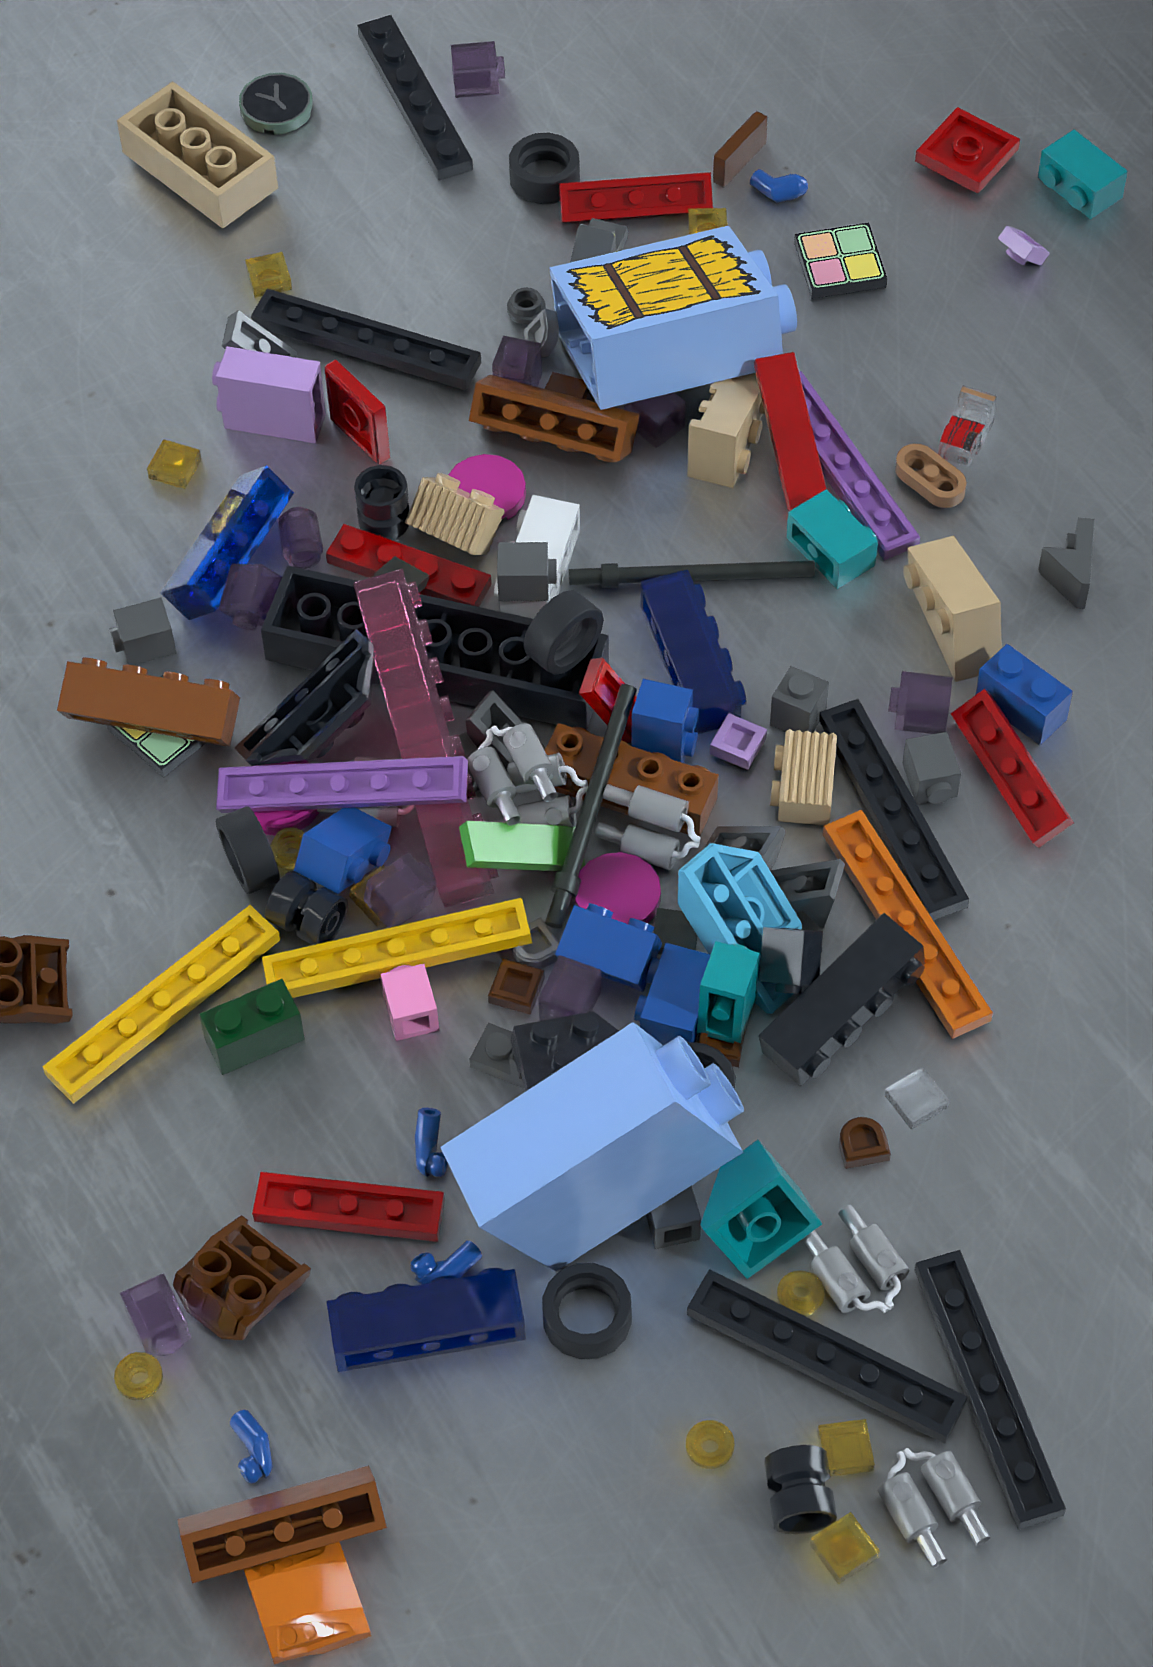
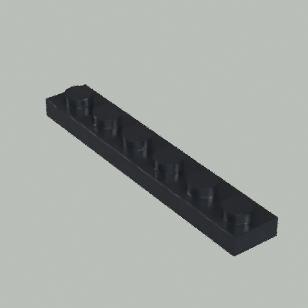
(415, 98)
(367, 339)
(894, 809)
(827, 1356)
(989, 1390)

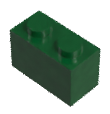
(252, 1026)

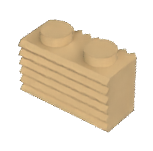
(454, 514)
(806, 777)

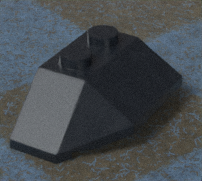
(316, 709)

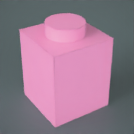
(409, 1001)

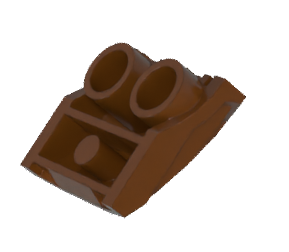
(33, 980)
(237, 1280)

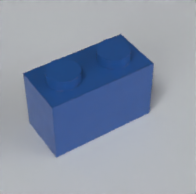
(1025, 693)
(665, 720)
(343, 849)
(614, 947)
(673, 995)

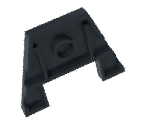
(553, 1043)

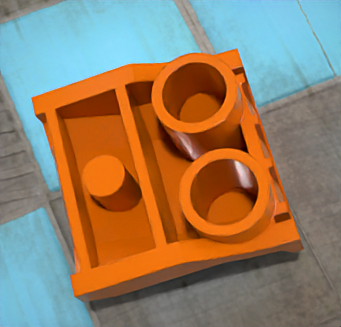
(307, 1603)

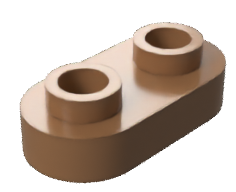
(936, 477)

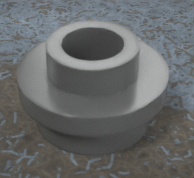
(525, 305)

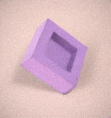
(1022, 247)
(738, 741)

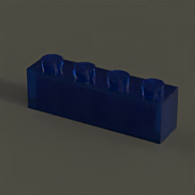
(226, 540)
(691, 647)
(426, 1319)

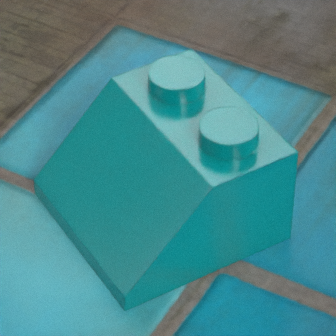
(756, 1210)

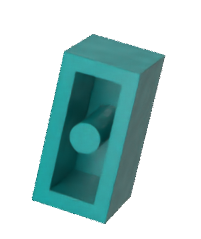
(1082, 174)
(832, 538)
(728, 992)

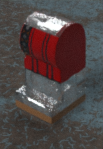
(968, 426)

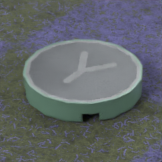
(276, 103)

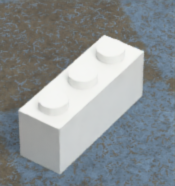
(548, 522)

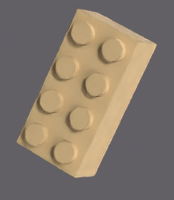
(198, 154)

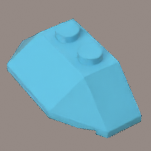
(729, 900)

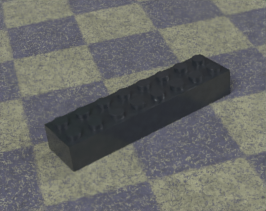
(474, 646)

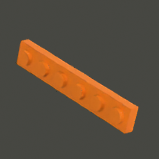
(889, 892)

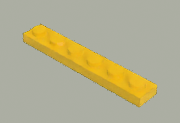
(412, 944)
(161, 1004)

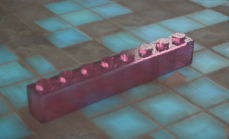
(421, 723)

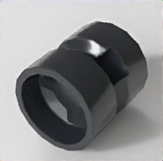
(382, 501)
(303, 908)
(800, 1498)

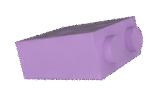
(270, 394)

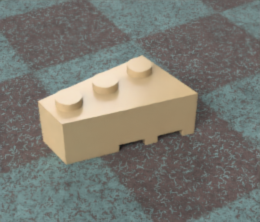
(727, 428)
(956, 604)

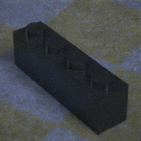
(843, 1000)

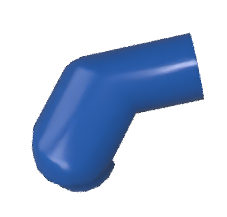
(780, 188)
(426, 1139)
(455, 1265)
(257, 1442)

